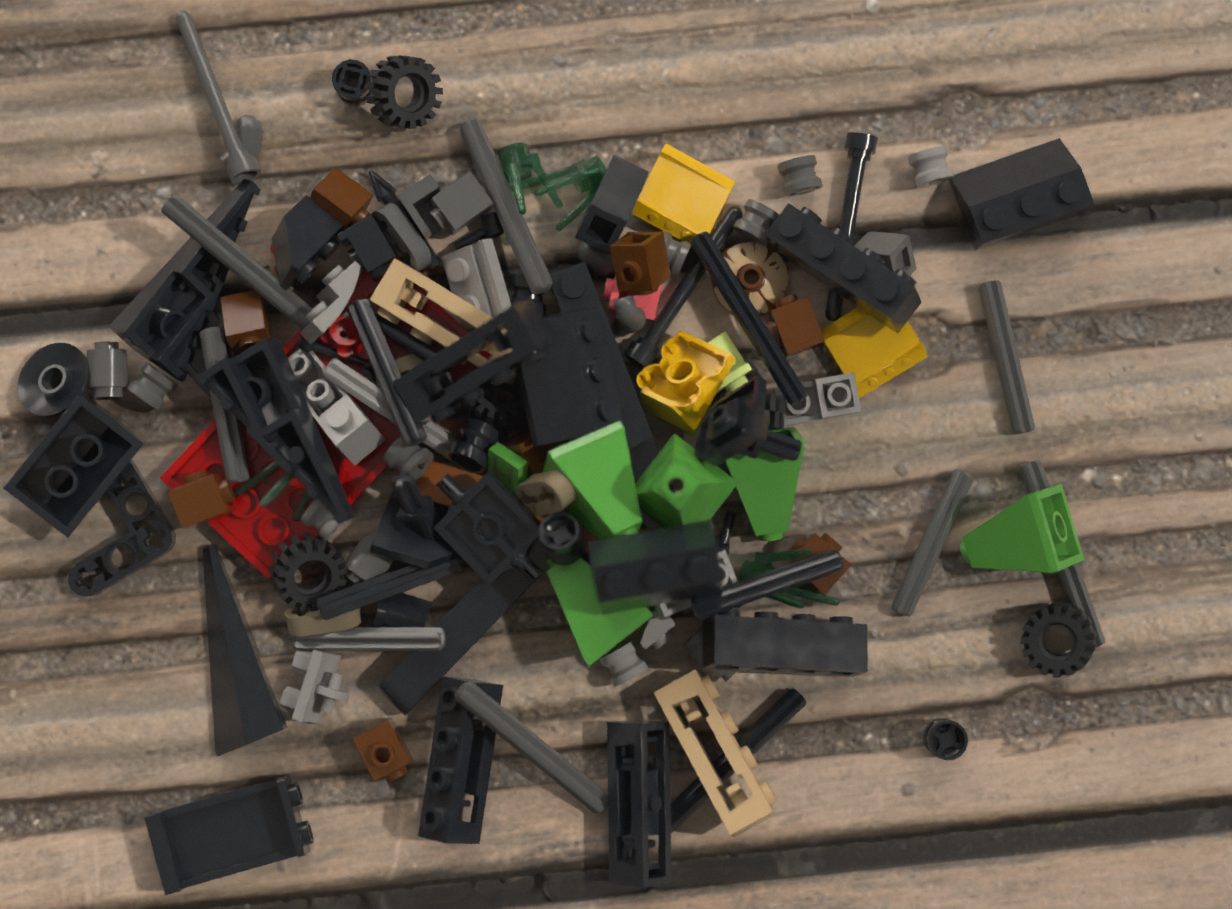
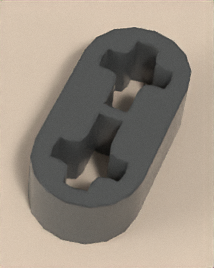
(402, 237)

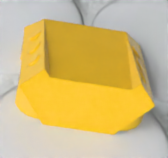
(682, 195)
(871, 349)
(684, 380)

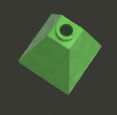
(603, 482)
(767, 488)
(703, 490)
(1026, 536)
(579, 601)

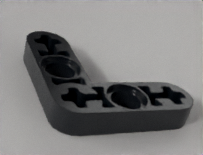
(135, 540)

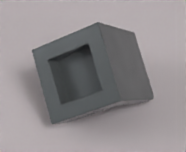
(416, 202)
(892, 248)

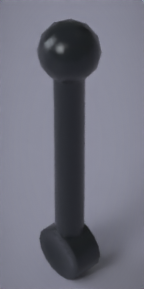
(305, 346)

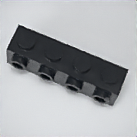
(843, 267)
(784, 645)

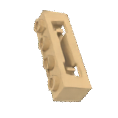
(396, 290)
(684, 694)

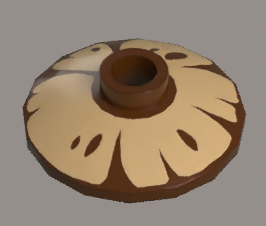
(771, 272)

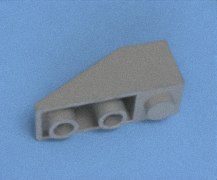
(334, 408)

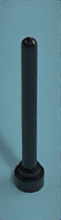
(859, 148)
(644, 349)

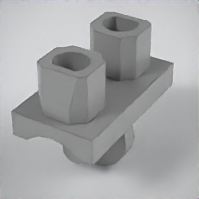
(318, 689)

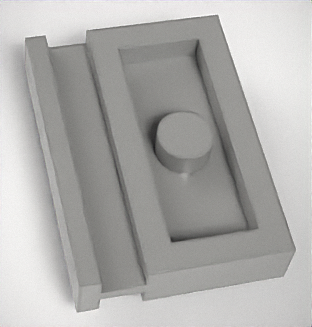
(477, 278)

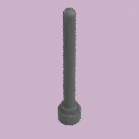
(240, 162)

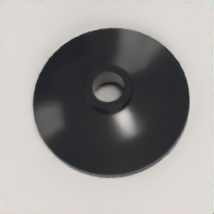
(44, 371)

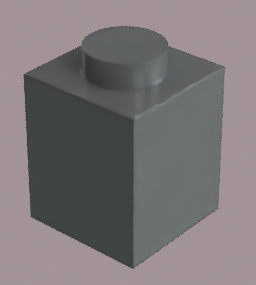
(459, 204)

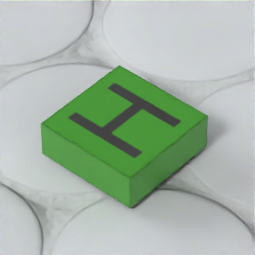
(507, 466)

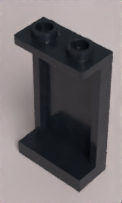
(229, 833)

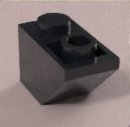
(611, 204)
(302, 239)

